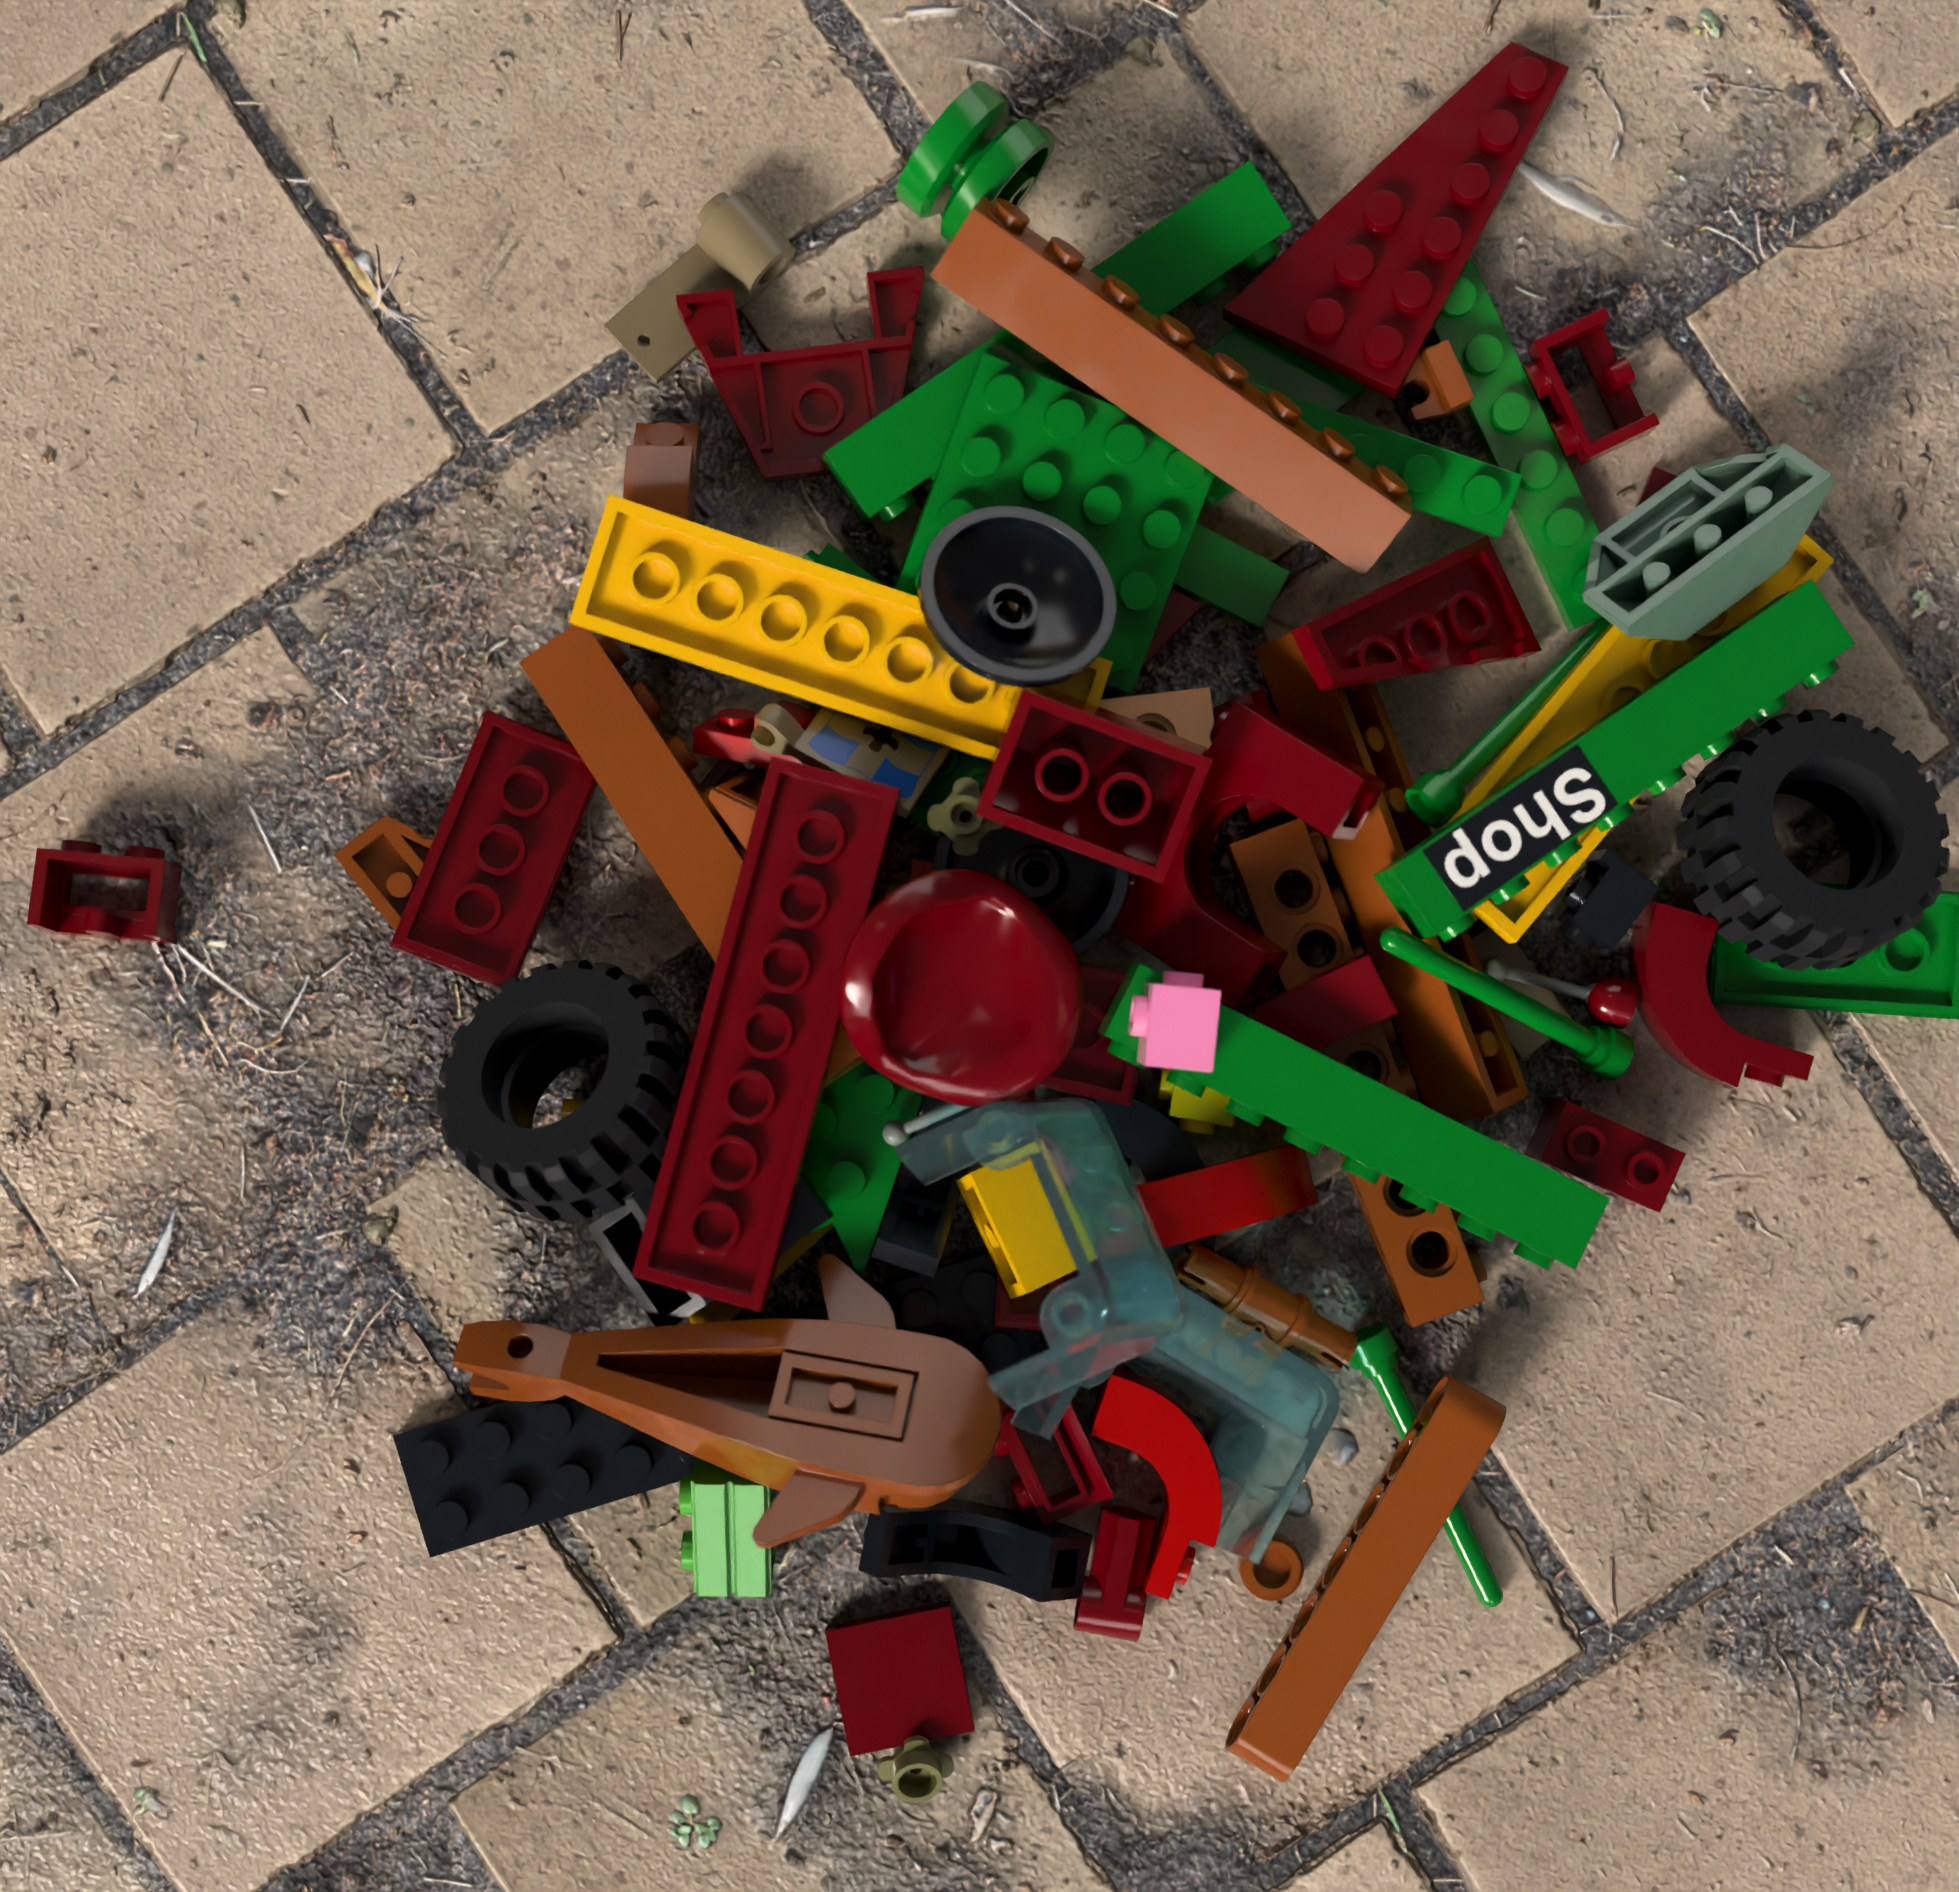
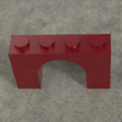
(1252, 761)

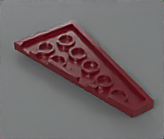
(1388, 255)

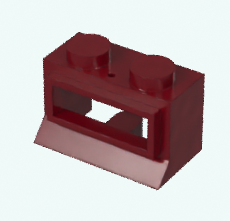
(1610, 377)
(53, 883)
(1072, 1437)

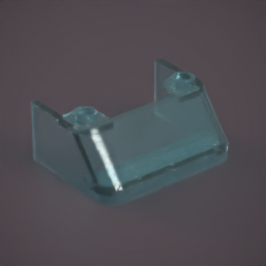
(1126, 1283)
(1271, 1408)

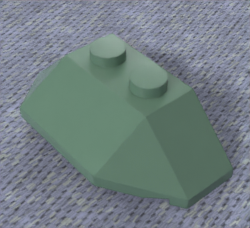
(1703, 542)

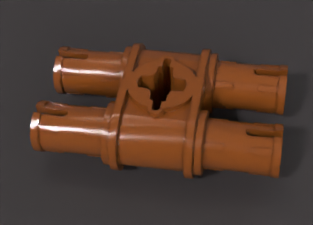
(1265, 1305)

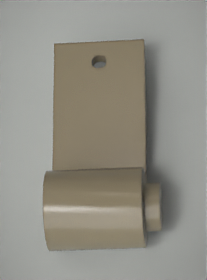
(732, 250)

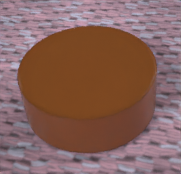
(1277, 1572)

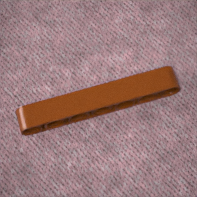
(1365, 1577)

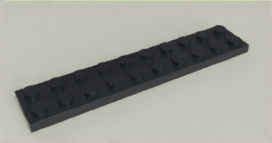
(553, 1458)

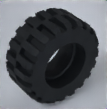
(1872, 799)
(516, 1052)

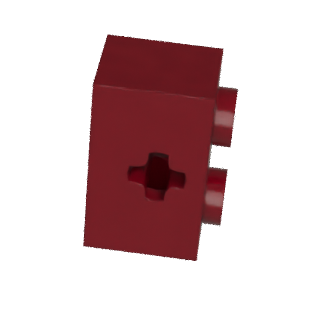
(1605, 1154)

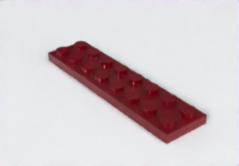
(766, 1035)

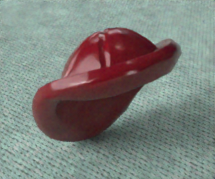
(961, 989)

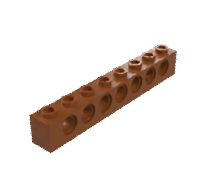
(1257, 861)

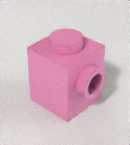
(1176, 1023)

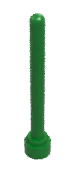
(1439, 794)
(1598, 1048)
(1377, 1359)

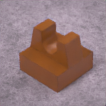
(1442, 382)

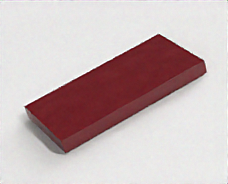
(497, 853)

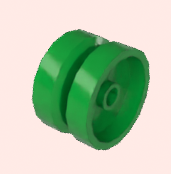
(973, 156)

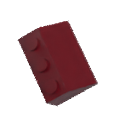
(1093, 781)

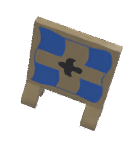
(853, 749)

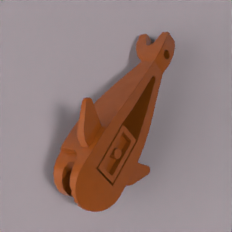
(806, 1406)

